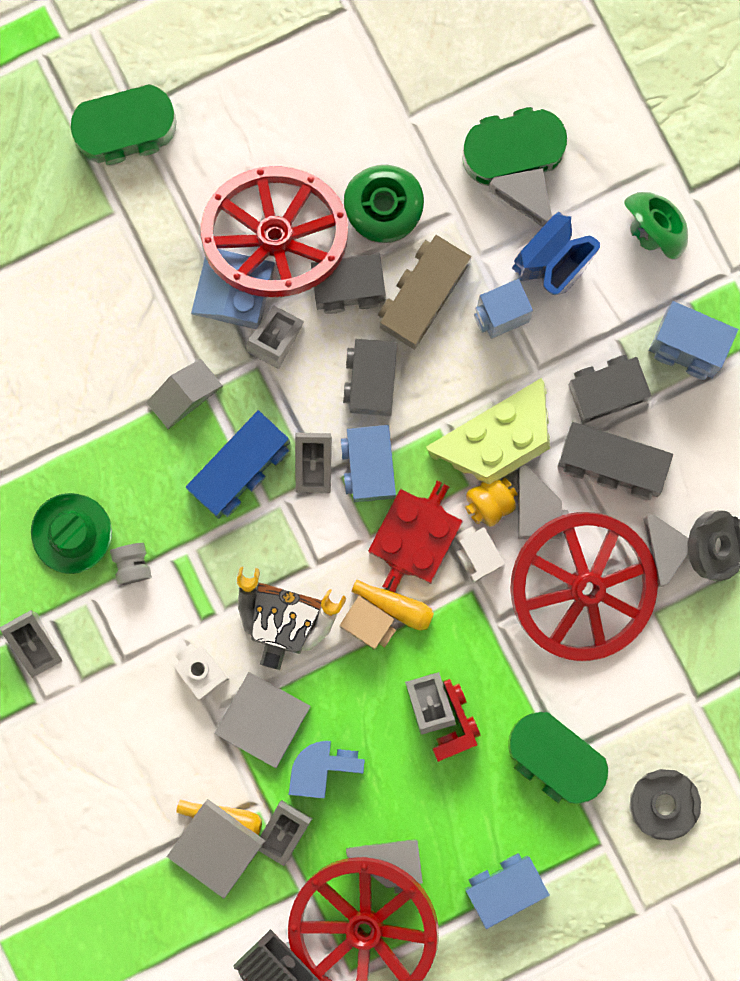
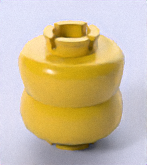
(491, 502)

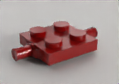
(415, 536)

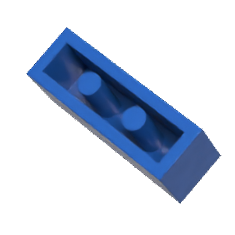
(239, 465)

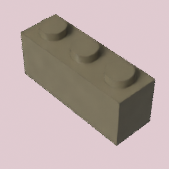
(423, 291)

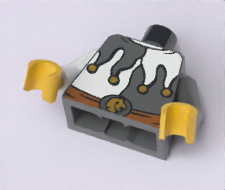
(283, 618)

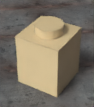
(368, 624)

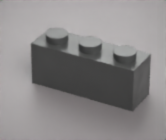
(614, 461)

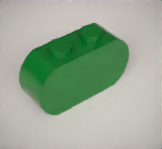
(124, 124)
(514, 144)
(557, 758)

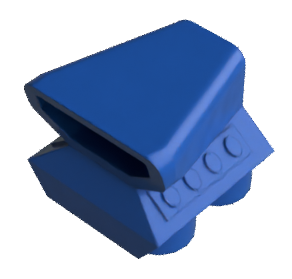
(555, 256)

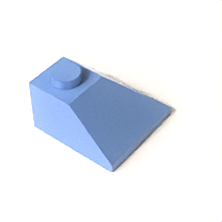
(225, 303)

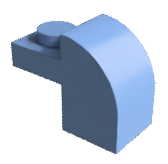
(312, 766)

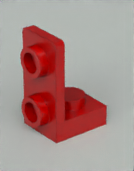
(451, 743)

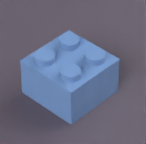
(692, 341)

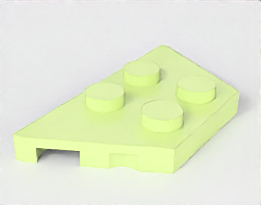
(499, 437)

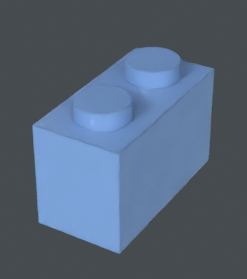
(503, 309)
(369, 463)
(506, 890)

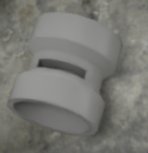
(130, 563)

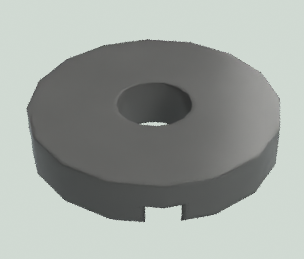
(702, 543)
(686, 801)

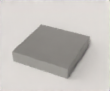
(262, 719)
(215, 848)

